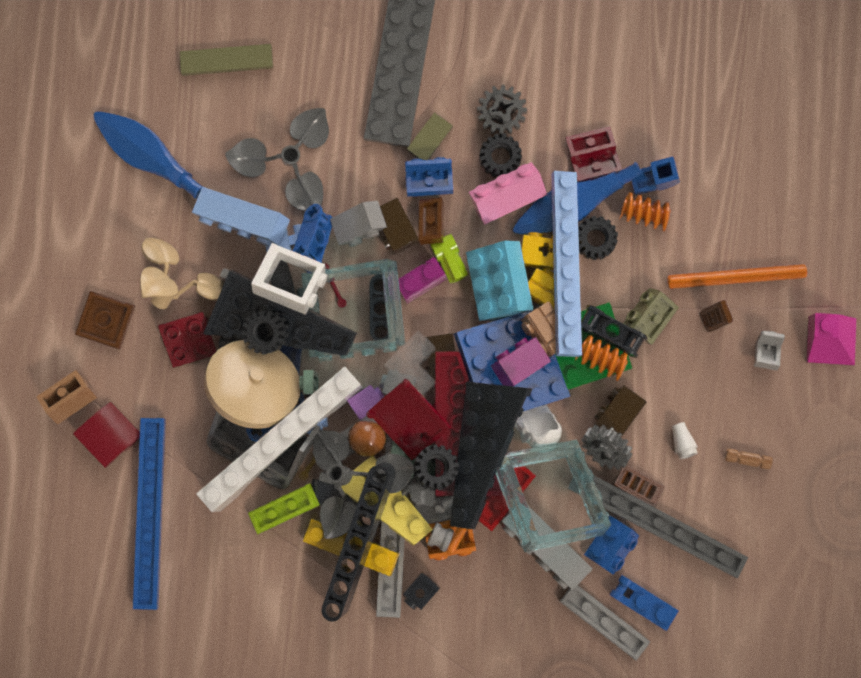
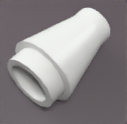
(683, 441)

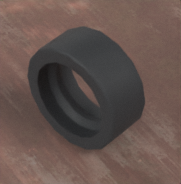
(282, 278)

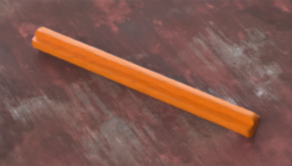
(737, 276)

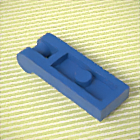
(645, 603)

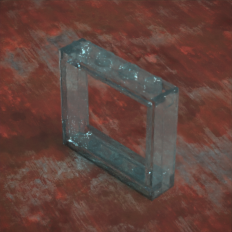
(392, 302)
(518, 506)

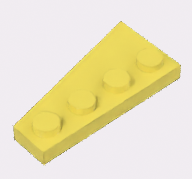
(398, 511)

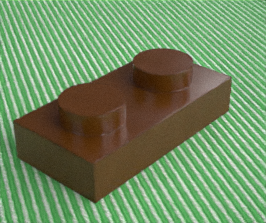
(431, 221)

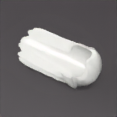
(538, 427)

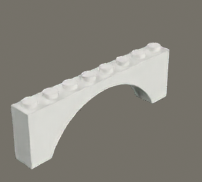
(250, 464)

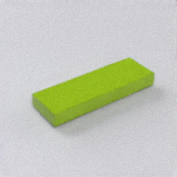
(283, 508)

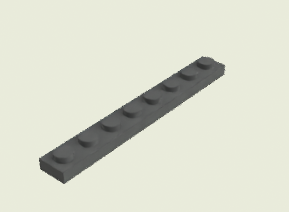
(668, 528)

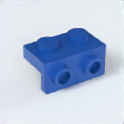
(429, 177)
(613, 546)

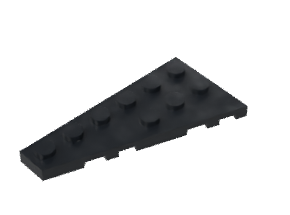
(305, 331)
(484, 439)

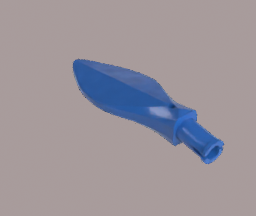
(144, 150)
(589, 196)

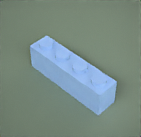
(240, 216)

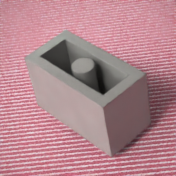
(358, 223)

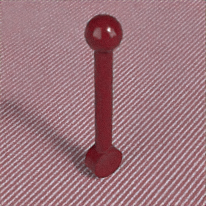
(341, 302)

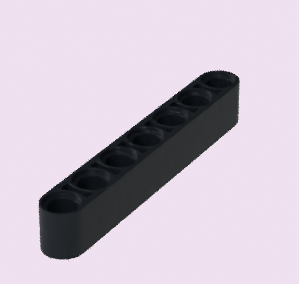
(350, 549)

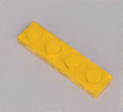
(378, 559)

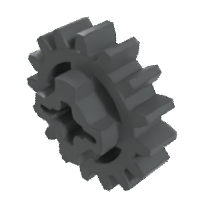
(508, 105)
(607, 447)

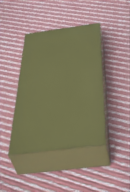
(430, 137)

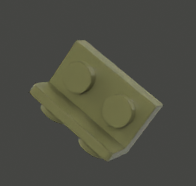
(651, 314)

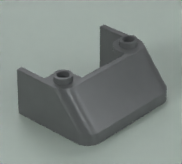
(232, 441)

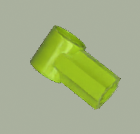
(448, 256)

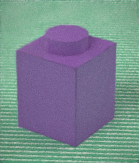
(365, 400)

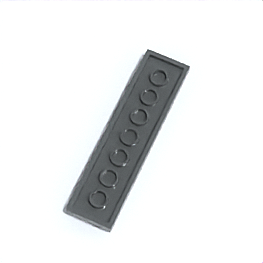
(399, 72)

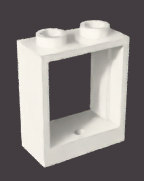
(274, 255)

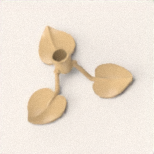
(158, 284)

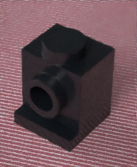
(421, 582)

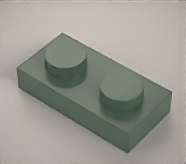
(309, 382)

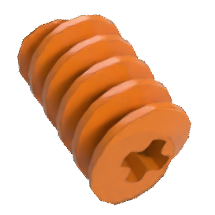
(645, 211)
(603, 357)

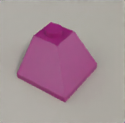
(831, 339)

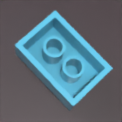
(499, 280)

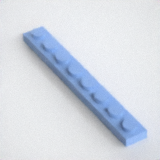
(566, 264)

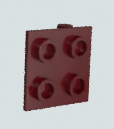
(186, 340)

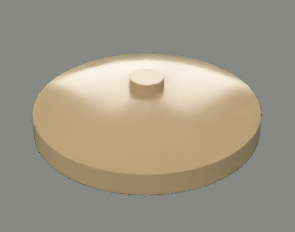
(251, 386)

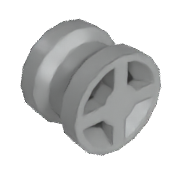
(440, 537)

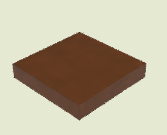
(105, 320)

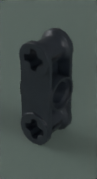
(625, 334)

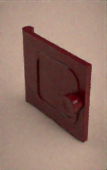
(405, 416)

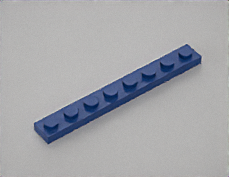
(149, 514)

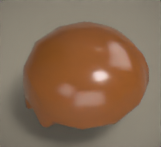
(366, 438)

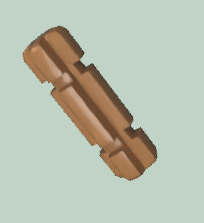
(748, 458)

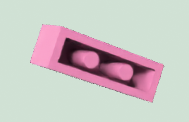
(508, 193)

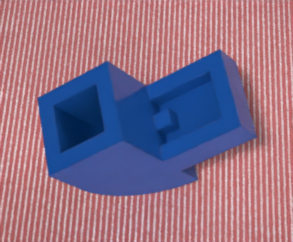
(658, 176)

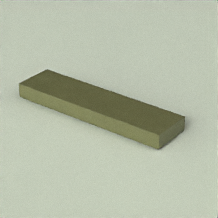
(226, 59)

